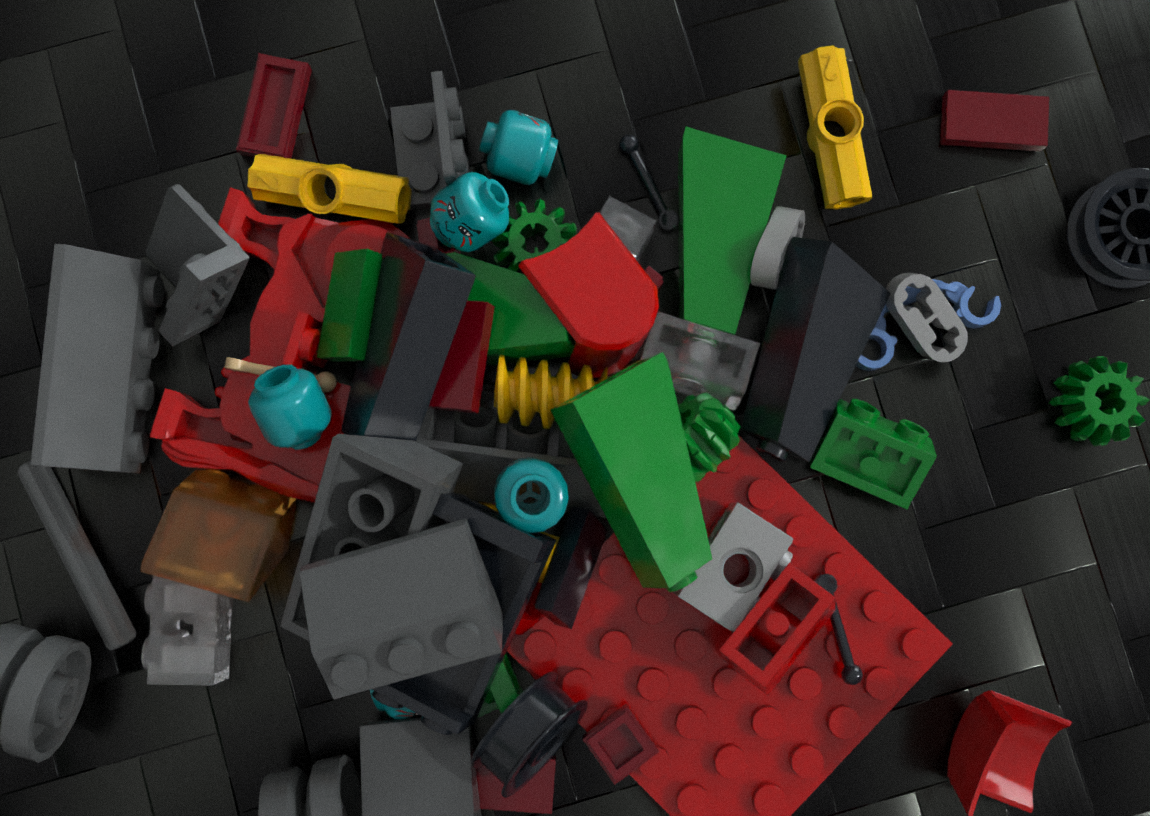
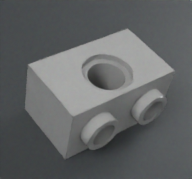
(764, 548)

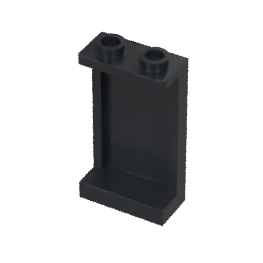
(514, 561)

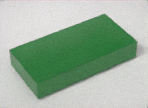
(349, 305)

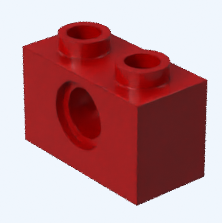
(778, 628)

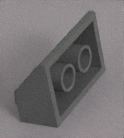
(400, 609)

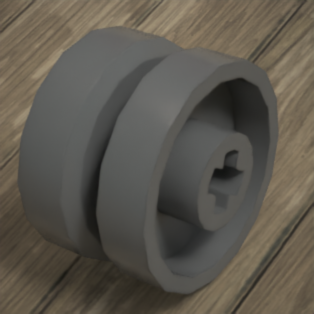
(39, 690)
(328, 791)

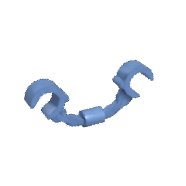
(954, 292)

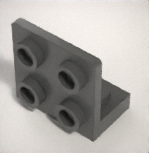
(429, 144)
(198, 261)

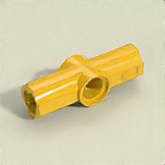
(830, 98)
(357, 191)

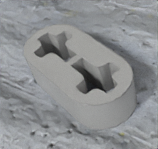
(773, 246)
(935, 310)

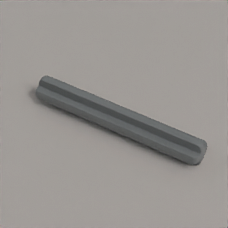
(77, 555)

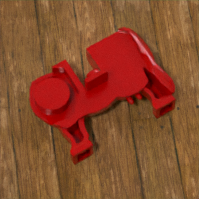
(281, 333)

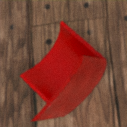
(597, 296)
(999, 750)

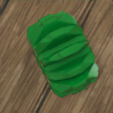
(528, 225)
(1115, 395)
(708, 431)

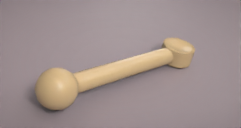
(325, 379)

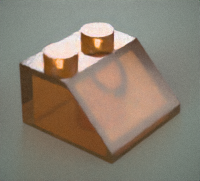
(221, 535)

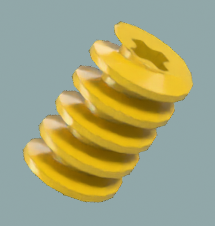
(537, 391)

